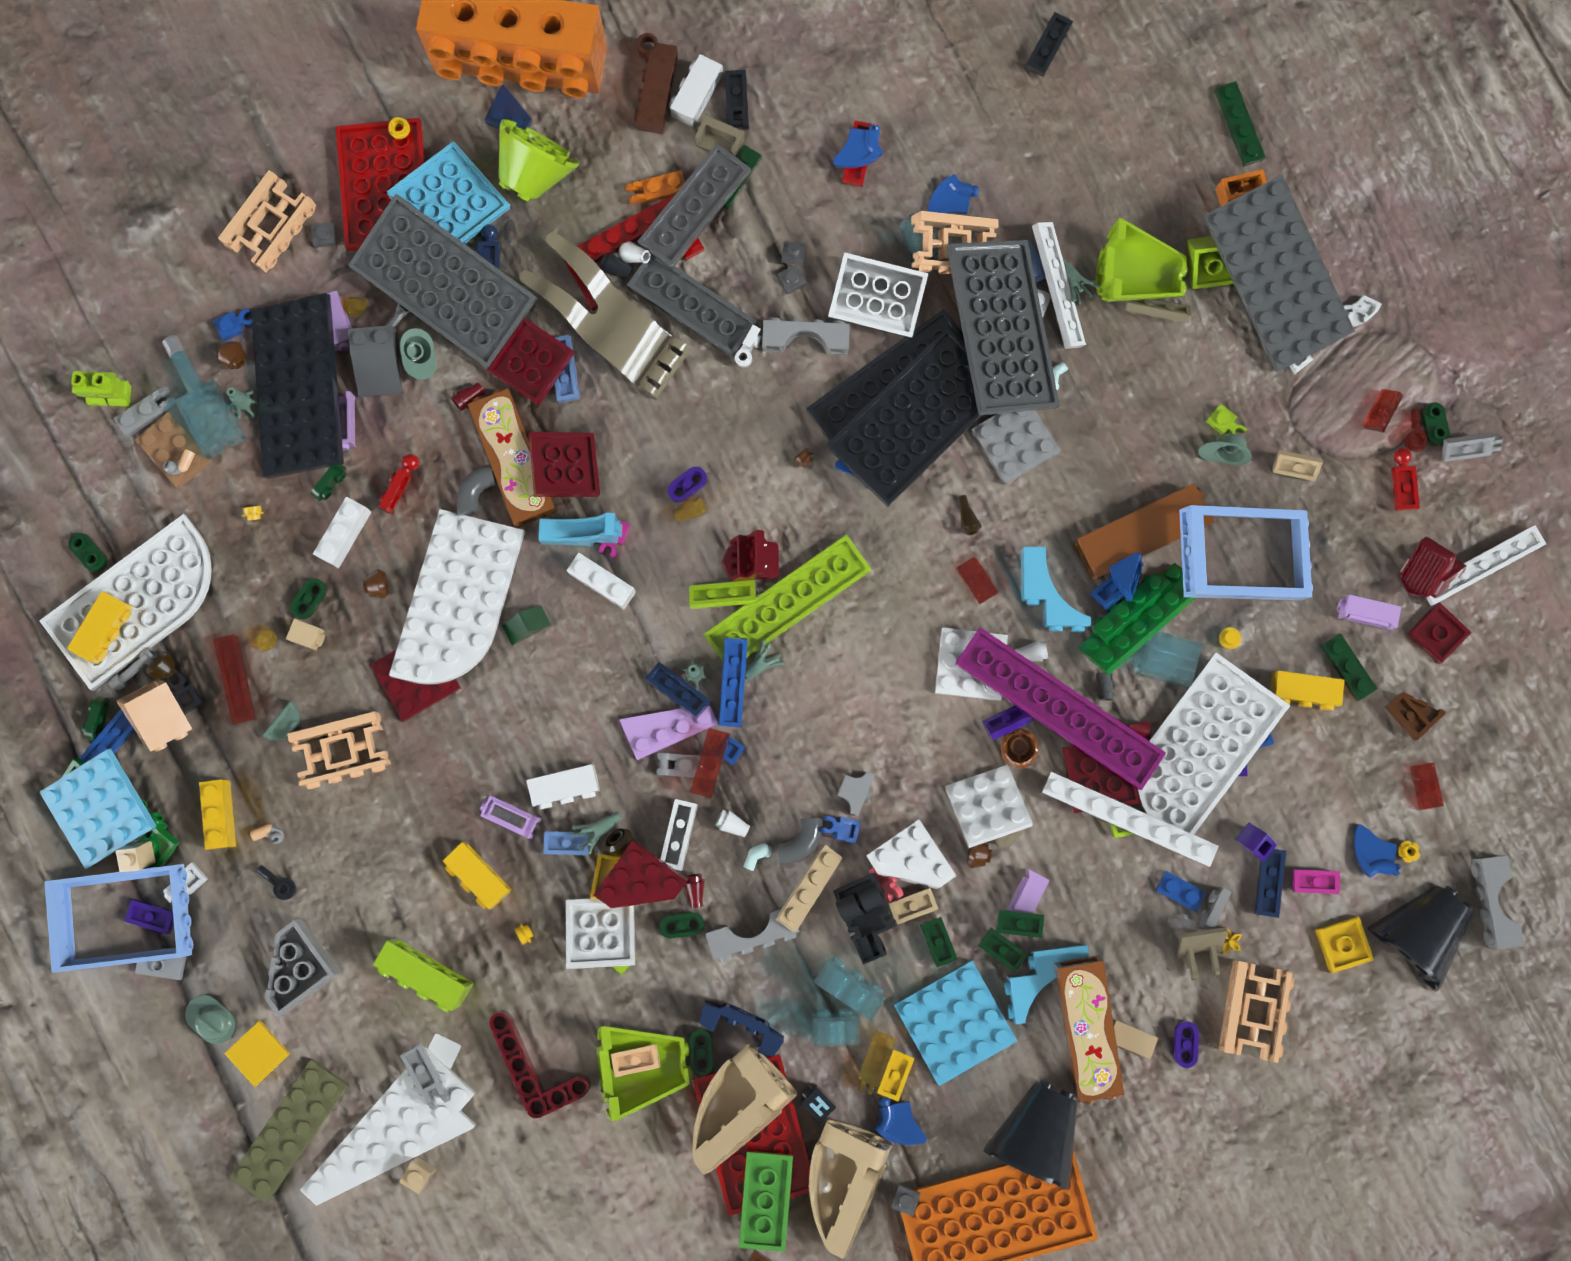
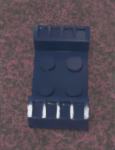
(771, 1038)

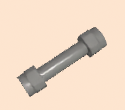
(119, 682)

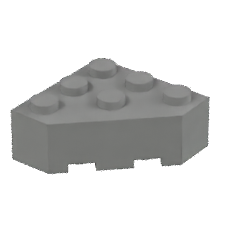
(297, 968)

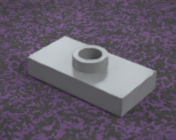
(165, 968)

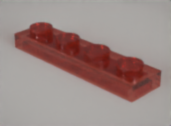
(234, 679)

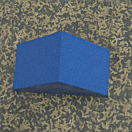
(1126, 574)

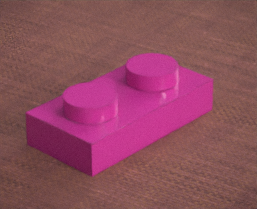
(1316, 881)

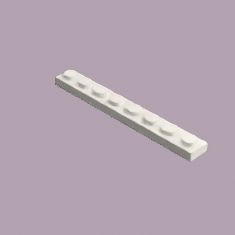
(1130, 819)

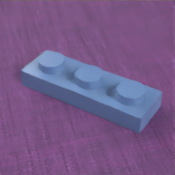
(567, 383)

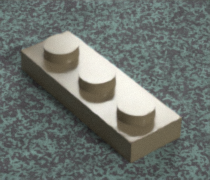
(1160, 309)

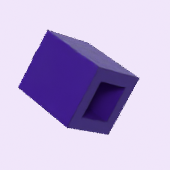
(1256, 841)

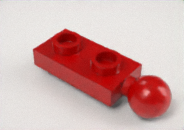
(1405, 482)
(398, 483)

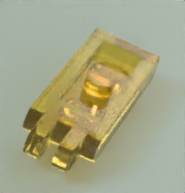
(876, 1061)

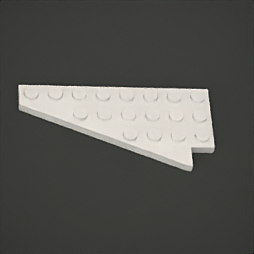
(393, 1133)

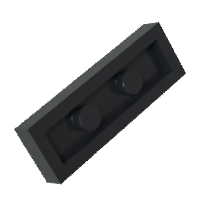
(1049, 44)

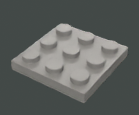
(1015, 443)

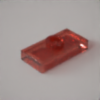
(1382, 410)
(977, 580)
(1426, 786)

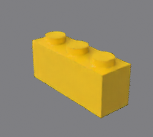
(100, 627)
(1308, 690)
(217, 814)
(476, 876)

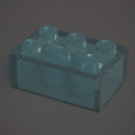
(849, 987)

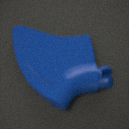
(861, 148)
(952, 196)
(1374, 854)
(898, 1124)

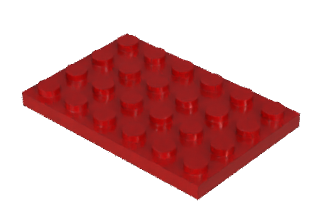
(369, 167)
(779, 1136)

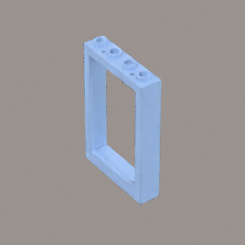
(1195, 560)
(61, 919)

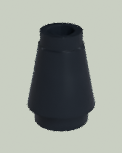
(614, 266)

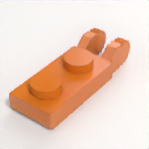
(656, 187)

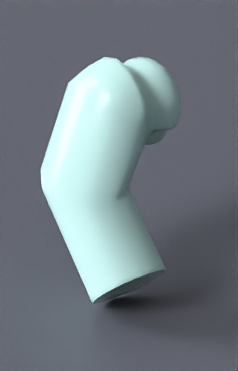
(755, 853)

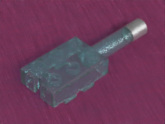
(204, 405)

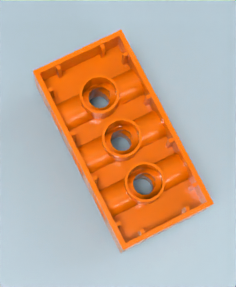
(516, 42)

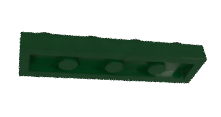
(1239, 124)

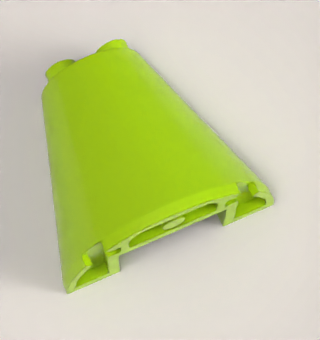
(1138, 266)
(637, 1090)

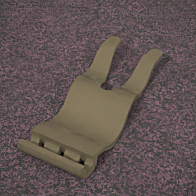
(618, 328)

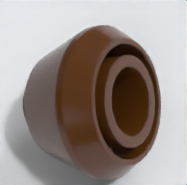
(231, 355)
(376, 584)
(979, 855)

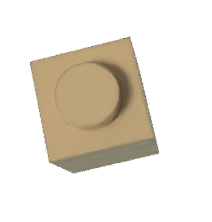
(306, 635)
(135, 856)
(417, 1175)

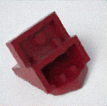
(751, 558)
(1430, 569)

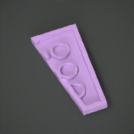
(662, 729)

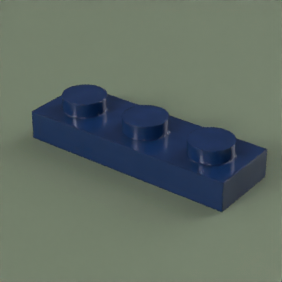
(677, 690)
(1270, 884)

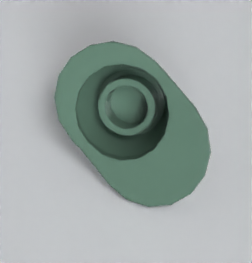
(418, 354)
(1227, 449)
(210, 1019)

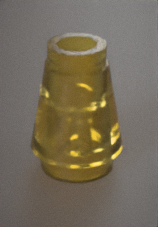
(690, 509)

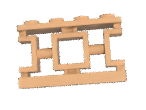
(255, 210)
(953, 226)
(335, 731)
(1237, 1011)

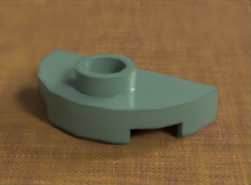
(285, 723)

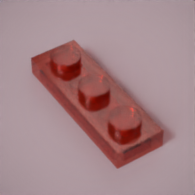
(710, 763)

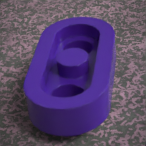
(686, 484)
(1186, 1043)

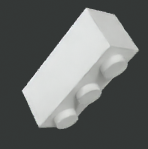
(696, 90)
(342, 532)
(601, 581)
(563, 786)
(679, 833)

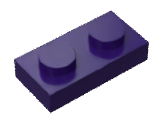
(1006, 722)
(150, 916)

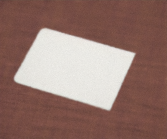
(444, 1049)

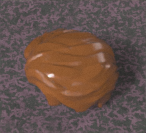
(1019, 748)

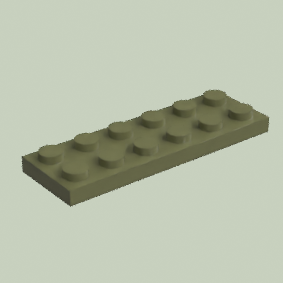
(289, 1131)

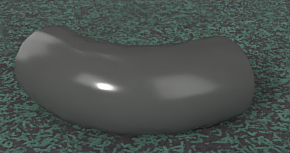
(471, 488)
(803, 844)

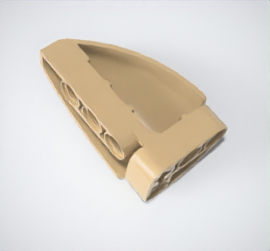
(737, 1106)
(844, 1180)

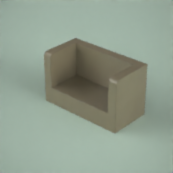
(716, 132)

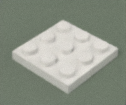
(951, 678)
(988, 806)
(599, 935)

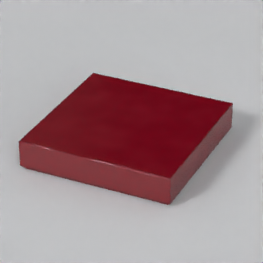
(1439, 633)

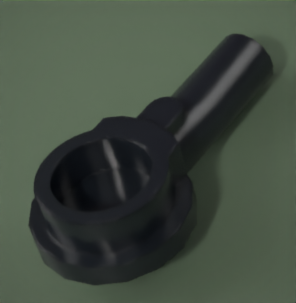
(283, 888)

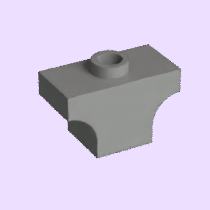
(856, 791)

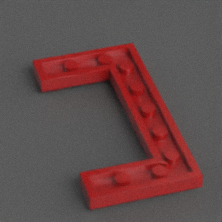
(614, 237)

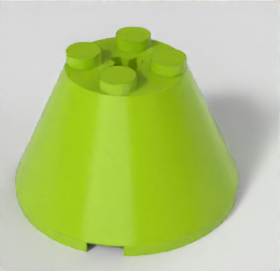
(530, 161)

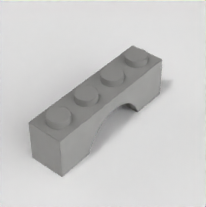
(779, 334)
(1490, 876)
(725, 942)

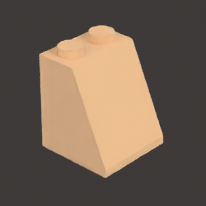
(155, 715)

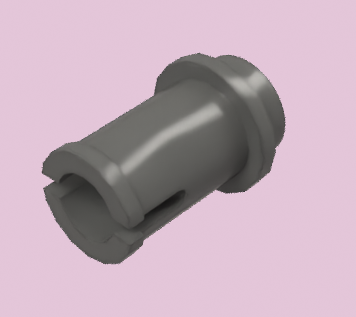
(1105, 687)

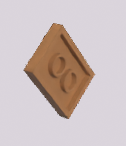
(166, 442)

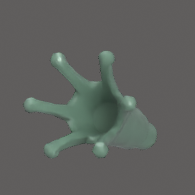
(1077, 282)
(241, 400)
(760, 663)
(695, 673)
(596, 830)

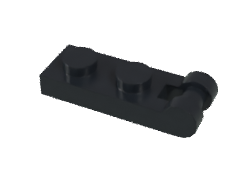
(737, 98)

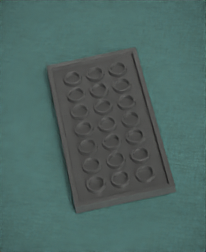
(1278, 273)
(442, 281)
(1003, 327)

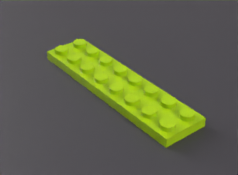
(792, 598)

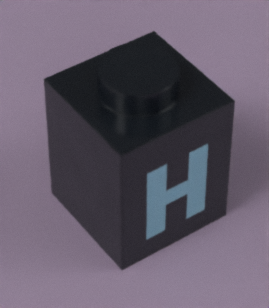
(817, 1103)

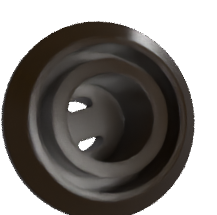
(161, 666)
(618, 841)

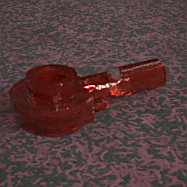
(1416, 439)

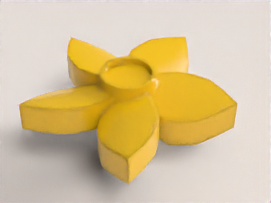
(1230, 942)

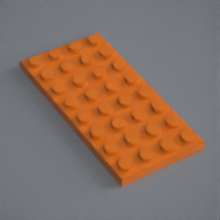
(998, 1217)

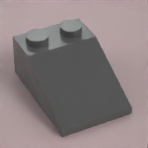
(376, 360)

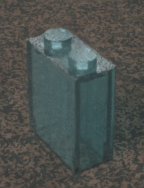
(1169, 659)

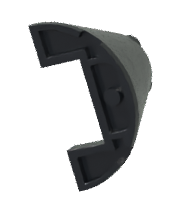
(1427, 932)
(1039, 1135)

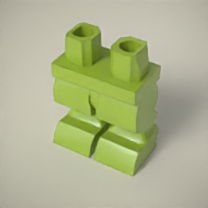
(101, 388)

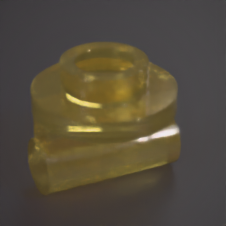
(355, 305)
(265, 639)

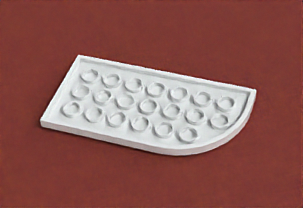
(161, 581)
(456, 598)
(1208, 743)

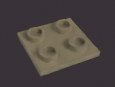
(1203, 941)

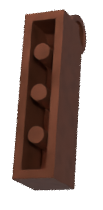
(657, 86)

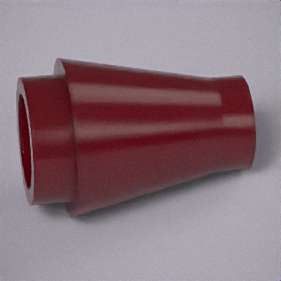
(465, 396)
(694, 890)

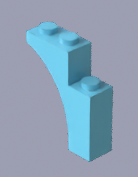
(580, 532)
(1038, 588)
(1025, 987)

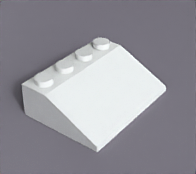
(878, 295)

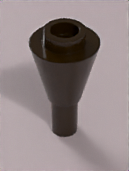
(969, 521)

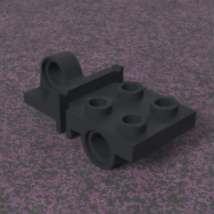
(866, 914)

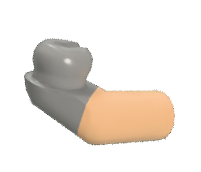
(181, 465)
(269, 831)

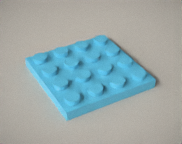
(453, 193)
(98, 808)
(955, 1022)

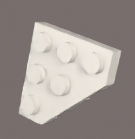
(912, 858)

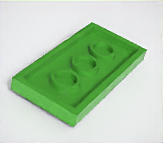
(766, 1201)

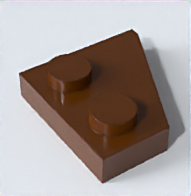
(1413, 714)

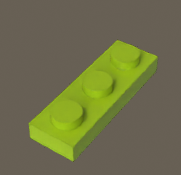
(722, 594)

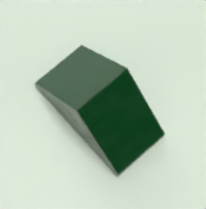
(526, 624)

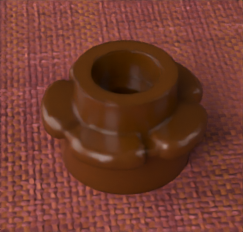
(804, 458)

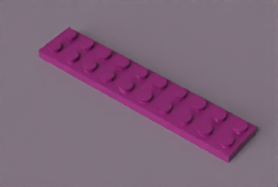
(1060, 708)

